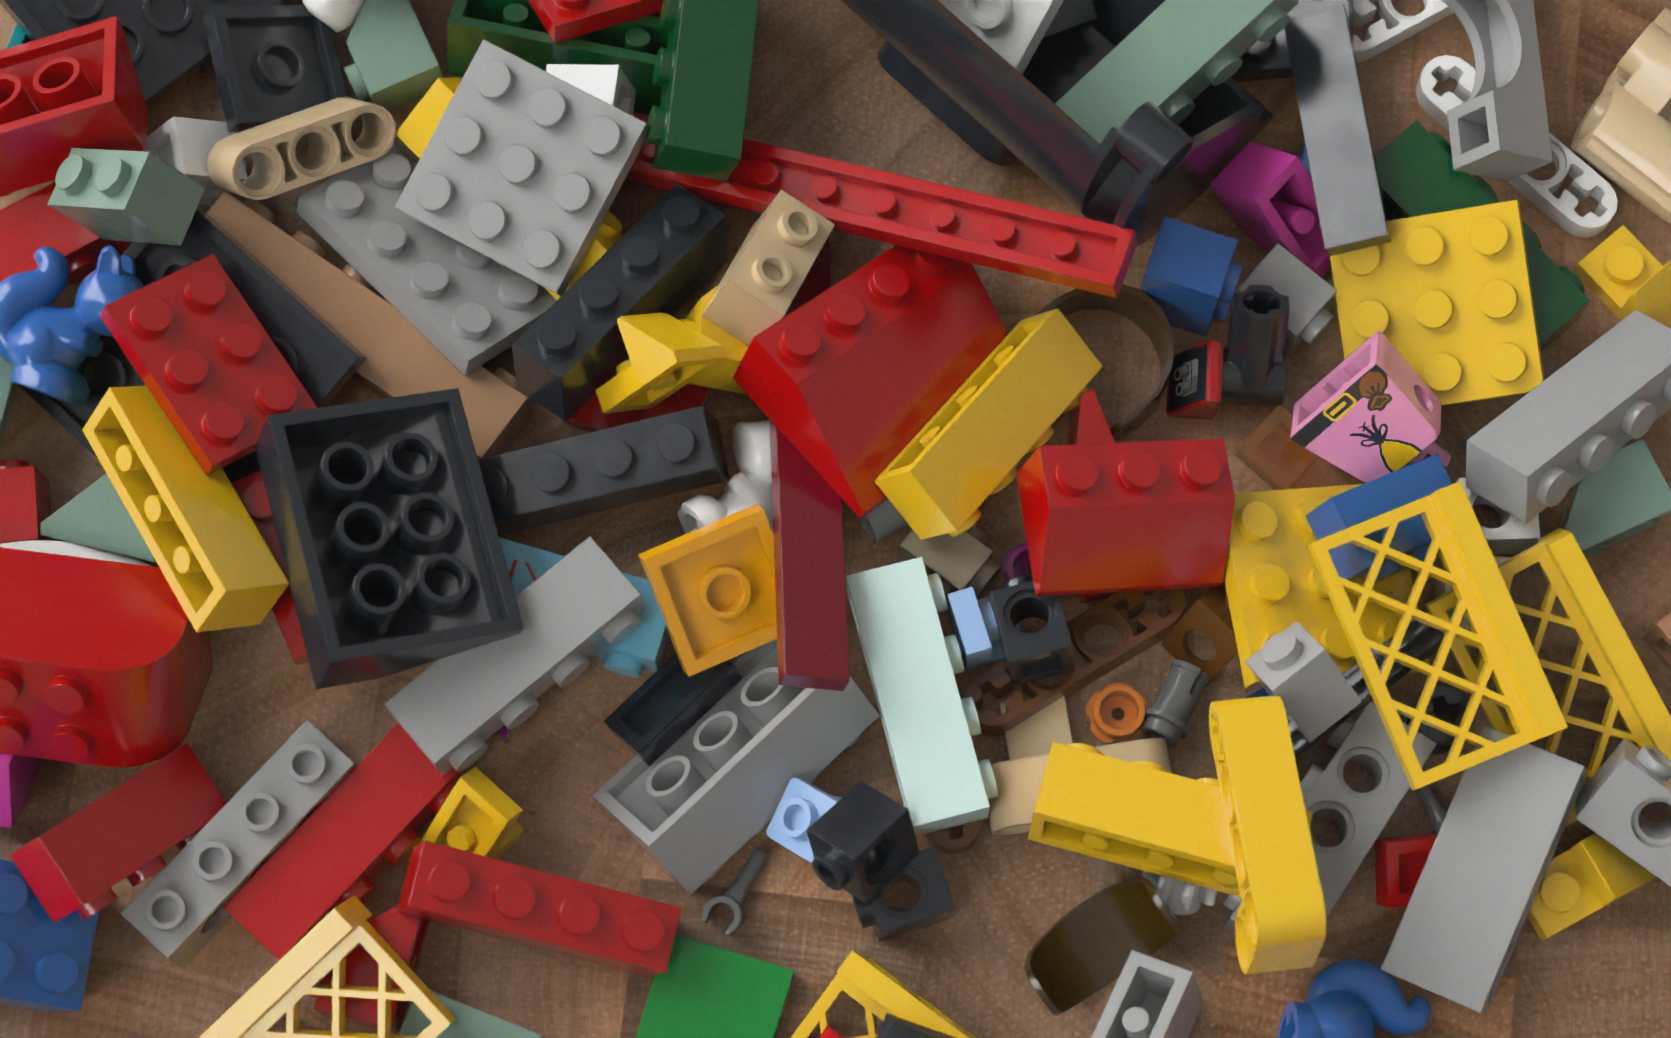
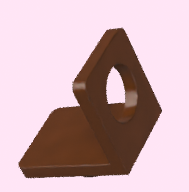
(1212, 616)

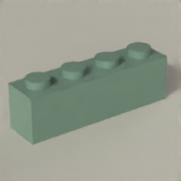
(1172, 60)

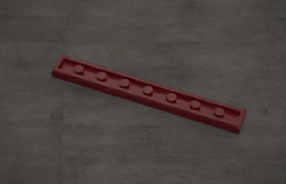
(808, 550)

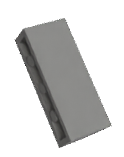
(1484, 873)

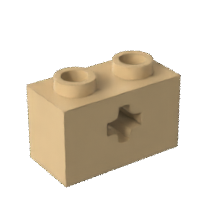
(768, 268)

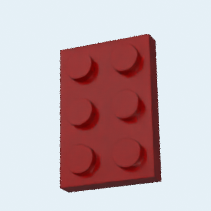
(205, 361)

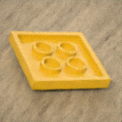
(1449, 299)
(1276, 582)

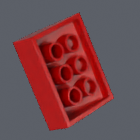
(871, 364)

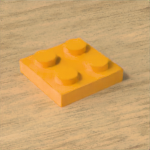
(716, 588)

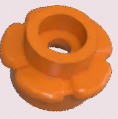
(1121, 697)

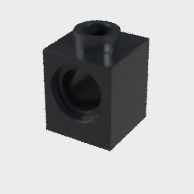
(1031, 654)
(862, 842)
(933, 906)

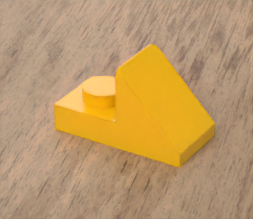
(1628, 277)
(661, 361)
(476, 818)
(1582, 883)

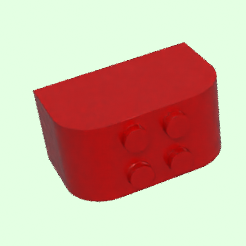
(95, 661)

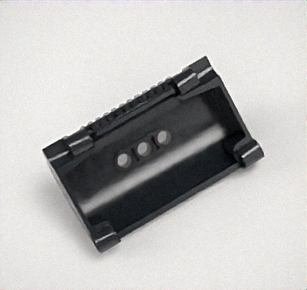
(1127, 179)

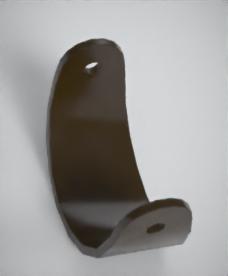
(1150, 318)
(1095, 940)

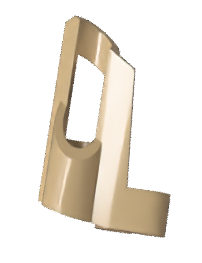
(1630, 121)

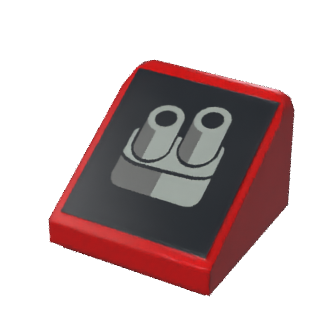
(1196, 382)

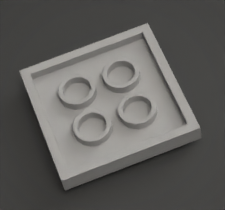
(523, 167)

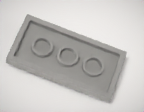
(442, 287)

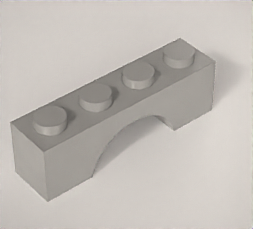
(1505, 119)

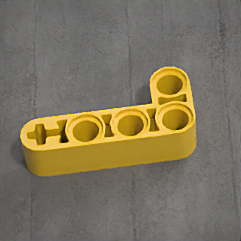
(1269, 836)

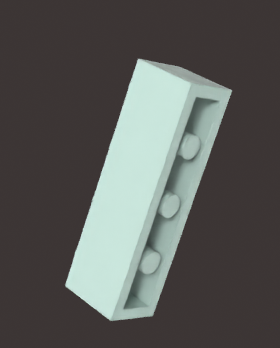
(919, 697)

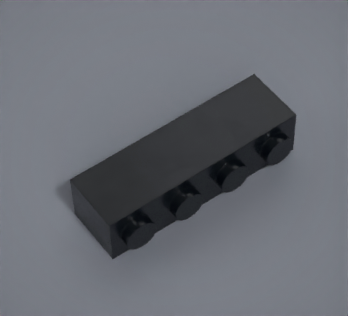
(644, 272)
(604, 469)

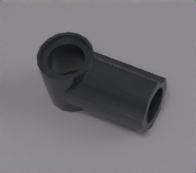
(1255, 348)

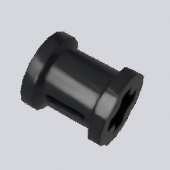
(1444, 702)

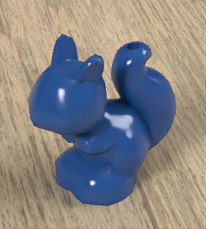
(50, 341)
(1349, 1001)

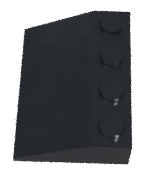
(385, 534)

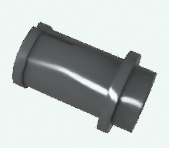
(1175, 703)

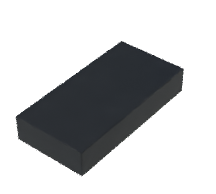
(669, 706)

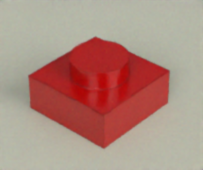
(1399, 866)

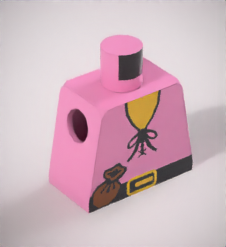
(1370, 414)

